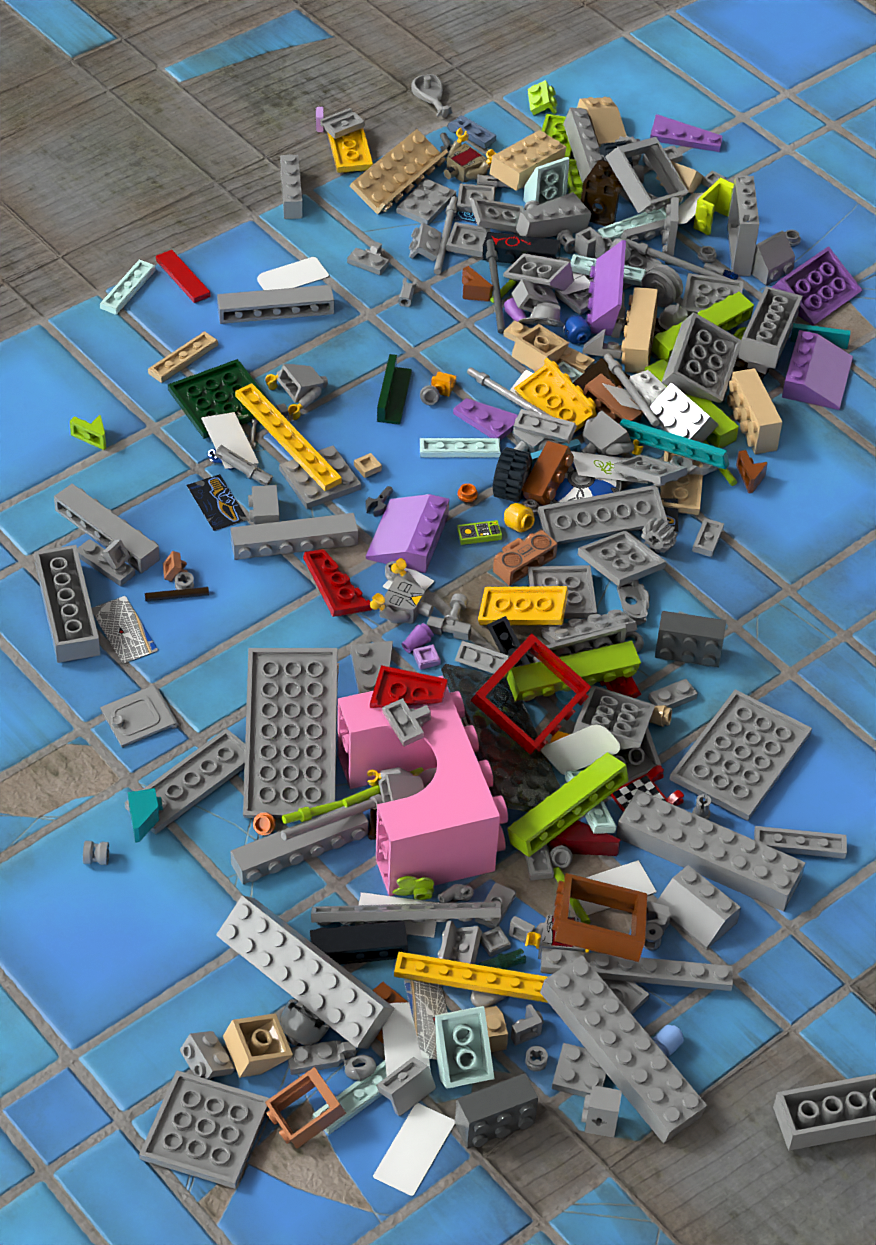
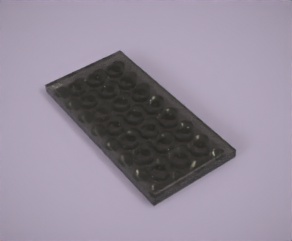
(517, 775)

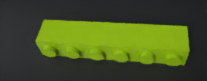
(725, 314)
(727, 429)
(591, 665)
(568, 804)

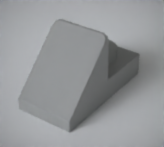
(597, 346)

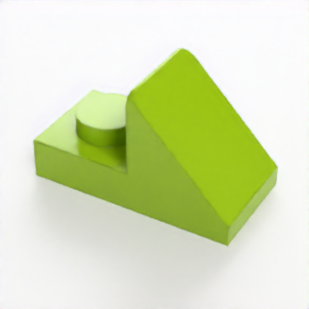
(90, 433)

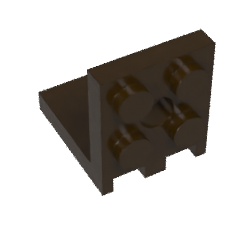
(603, 188)

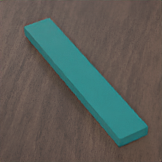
(676, 444)

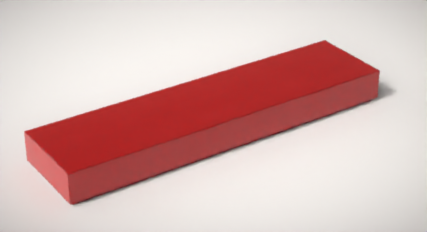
(183, 276)

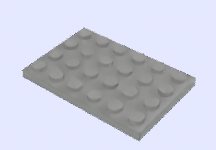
(741, 754)

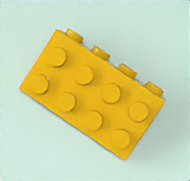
(557, 395)

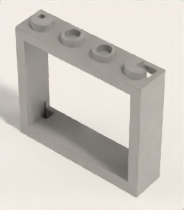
(660, 163)
(743, 234)

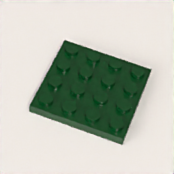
(213, 394)

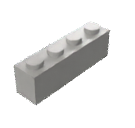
(291, 186)

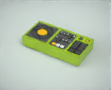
(479, 532)

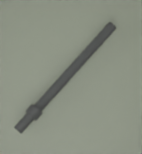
(492, 257)

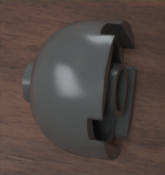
(301, 1025)

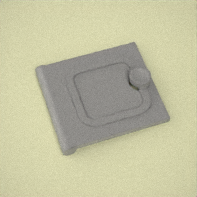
(142, 714)

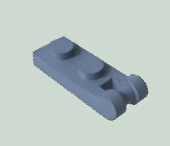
(476, 132)

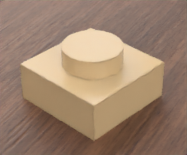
(367, 465)

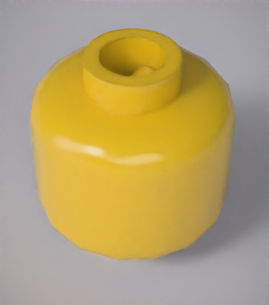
(519, 517)

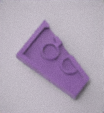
(485, 418)

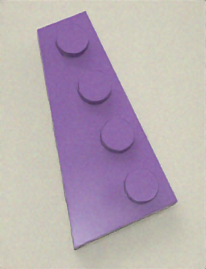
(682, 134)

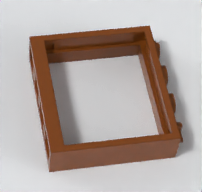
(595, 937)

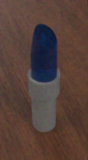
(721, 271)

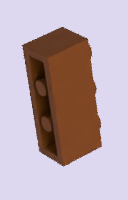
(548, 473)

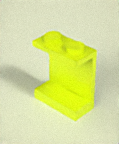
(716, 199)

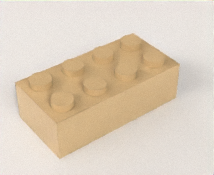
(519, 160)
(639, 329)
(754, 411)

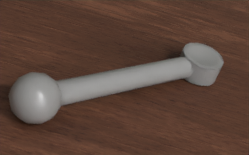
(254, 421)

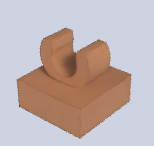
(173, 566)

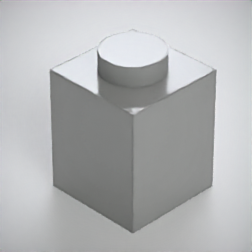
(586, 242)

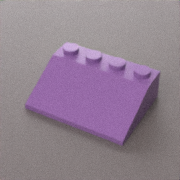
(823, 285)
(606, 289)
(817, 371)
(410, 531)

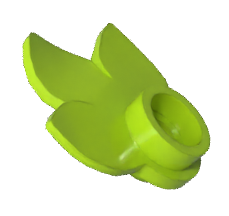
(420, 888)

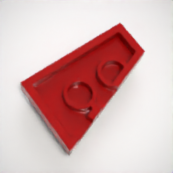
(413, 687)

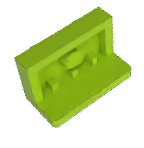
(542, 97)

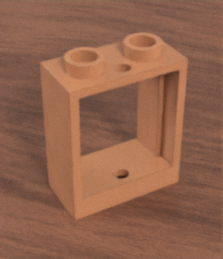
(291, 1094)

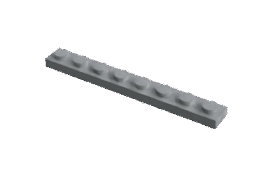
(397, 912)
(645, 971)

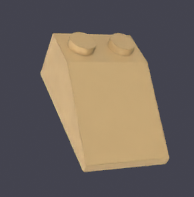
(604, 118)

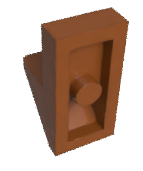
(475, 286)
(751, 473)

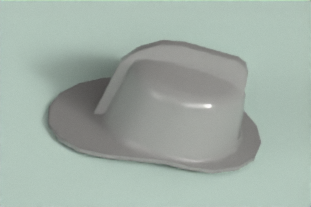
(544, 314)
(672, 316)

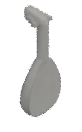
(430, 89)

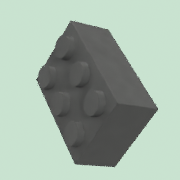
(690, 638)
(496, 1111)

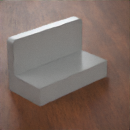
(407, 1085)

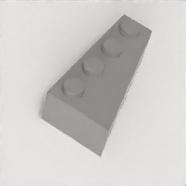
(553, 217)

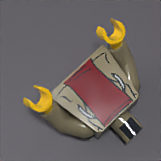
(466, 162)

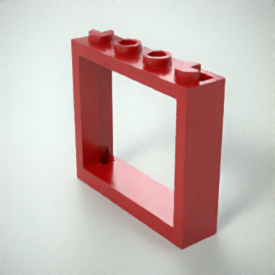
(555, 665)

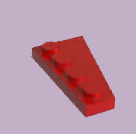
(334, 586)

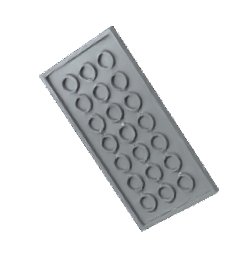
(290, 730)

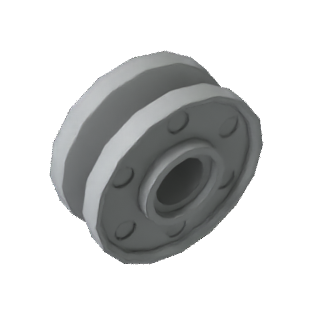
(667, 283)

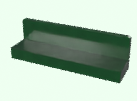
(393, 392)

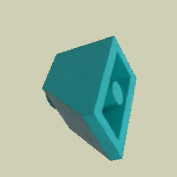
(144, 811)

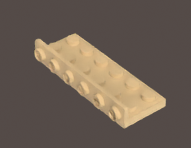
(398, 172)

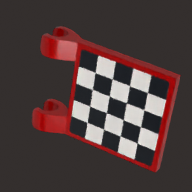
(645, 783)

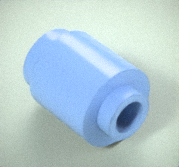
(669, 1039)

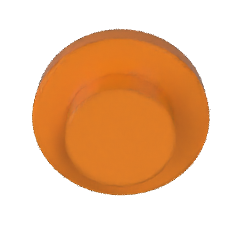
(467, 493)
(264, 823)

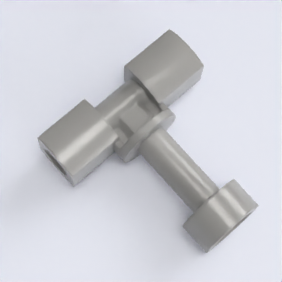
(451, 622)

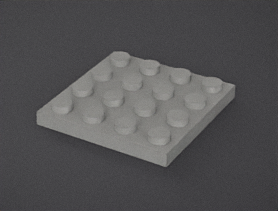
(205, 1129)

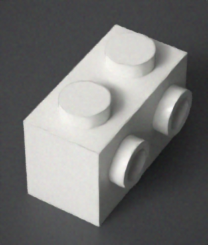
(647, 386)

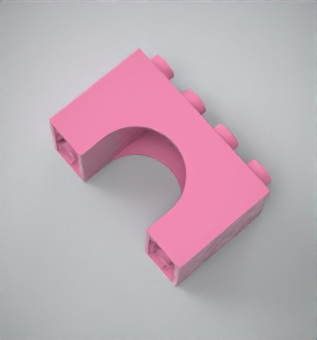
(452, 823)

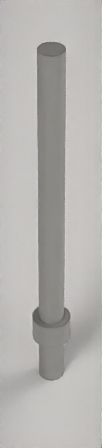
(451, 211)
(644, 249)
(616, 368)
(484, 379)
(331, 818)

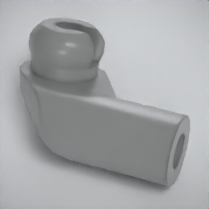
(457, 892)

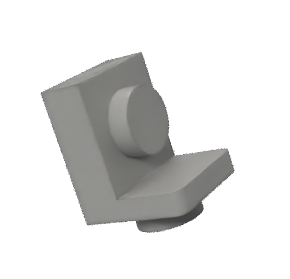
(527, 1028)

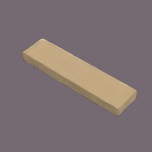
(183, 357)

